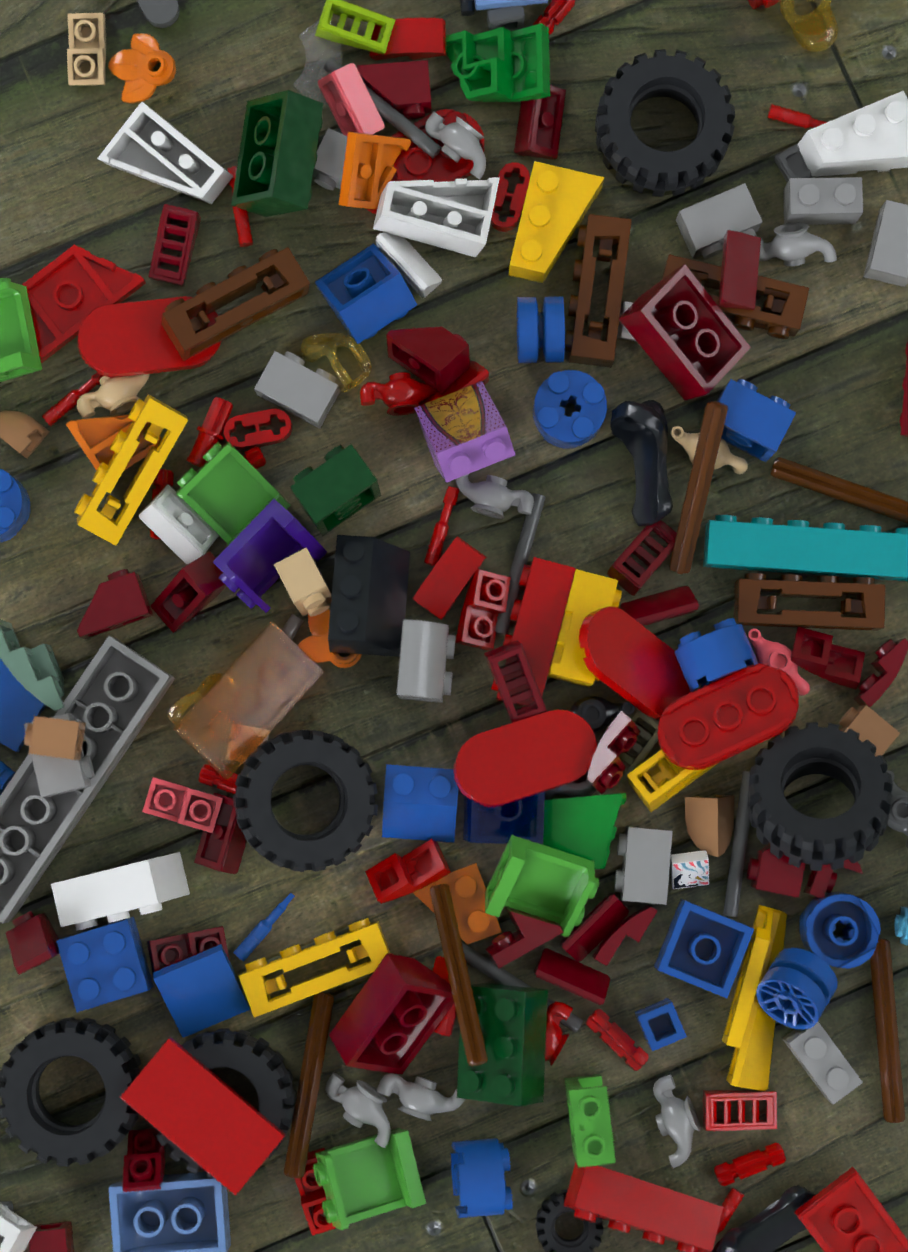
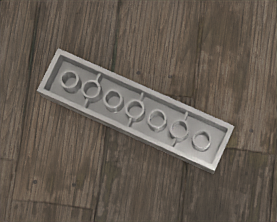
(115, 703)

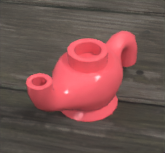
(777, 656)

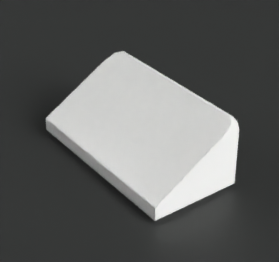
(408, 263)
(178, 525)

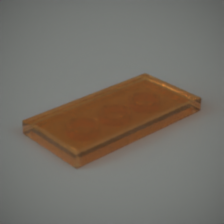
(248, 700)

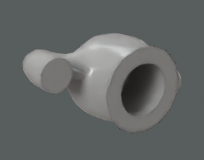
(459, 141)
(794, 244)
(493, 497)
(418, 1097)
(361, 1106)
(676, 1119)

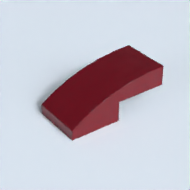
(829, 661)
(632, 926)

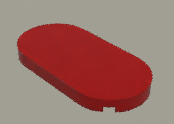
(418, 165)
(132, 341)
(631, 660)
(728, 716)
(525, 758)

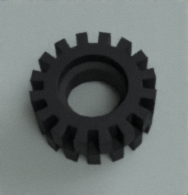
(552, 1241)

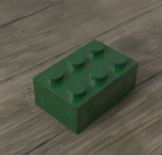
(277, 154)
(335, 488)
(515, 1044)

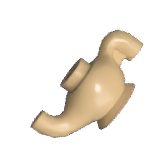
(114, 394)
(724, 456)

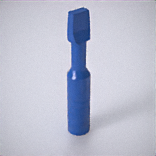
(261, 930)

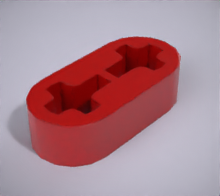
(517, 199)
(258, 420)

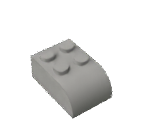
(423, 661)

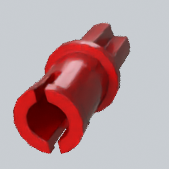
(211, 430)

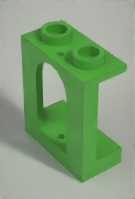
(589, 1120)

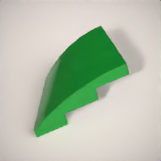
(502, 63)
(583, 825)

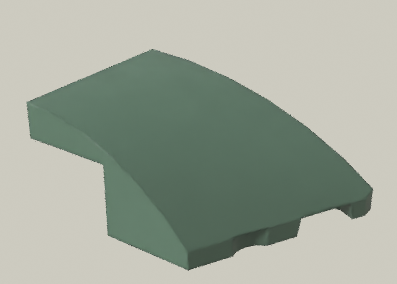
(33, 668)

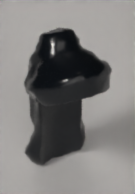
(645, 435)
(768, 1228)

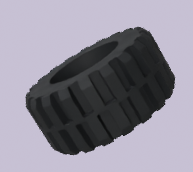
(675, 79)
(824, 753)
(355, 800)
(256, 1062)
(22, 1099)

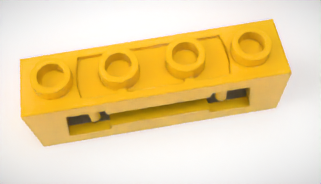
(107, 475)
(660, 780)
(258, 988)

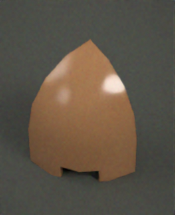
(21, 431)
(710, 822)

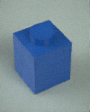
(660, 1024)

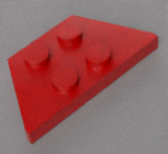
(69, 291)

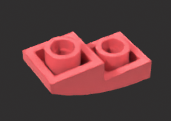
(182, 804)

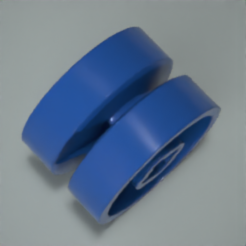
(540, 329)
(796, 988)

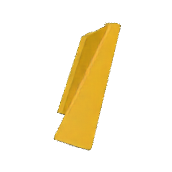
(748, 1025)

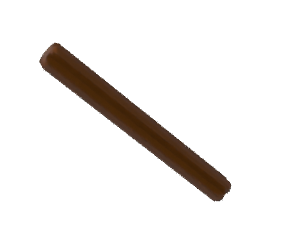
(698, 487)
(840, 489)
(458, 975)
(887, 1033)
(308, 1085)

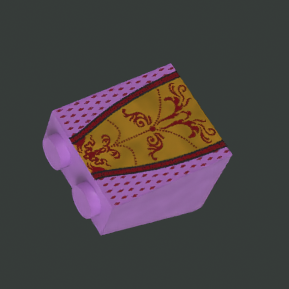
(464, 432)

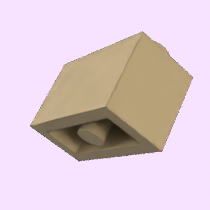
(304, 583)

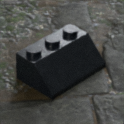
(368, 596)

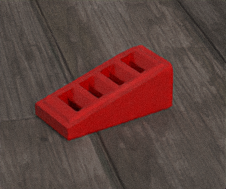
(710, 1100)

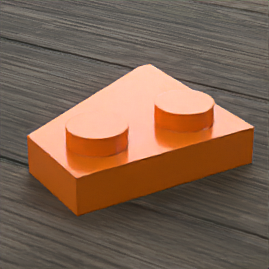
(368, 168)
(98, 434)
(468, 901)

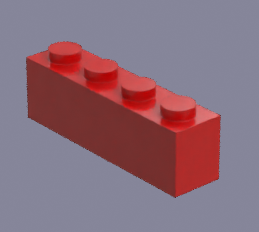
(538, 619)
(643, 1207)

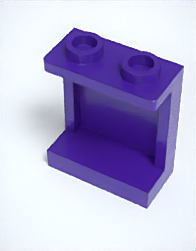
(251, 556)

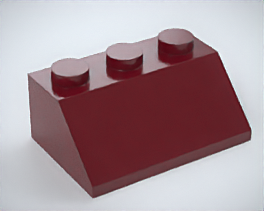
(685, 333)
(392, 1016)

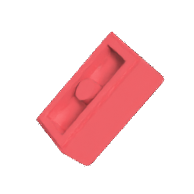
(350, 101)

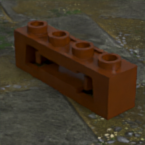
(603, 232)
(788, 301)
(187, 332)
(869, 602)

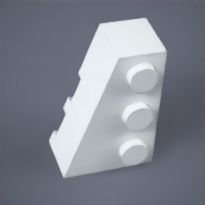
(860, 140)
(163, 155)
(439, 213)
(120, 890)

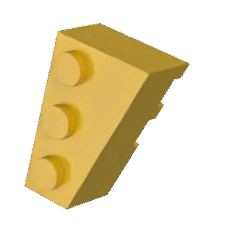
(550, 215)
(587, 594)

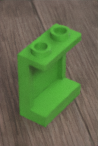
(17, 334)
(227, 491)
(542, 883)
(368, 1179)

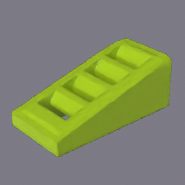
(348, 10)

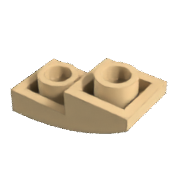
(86, 49)

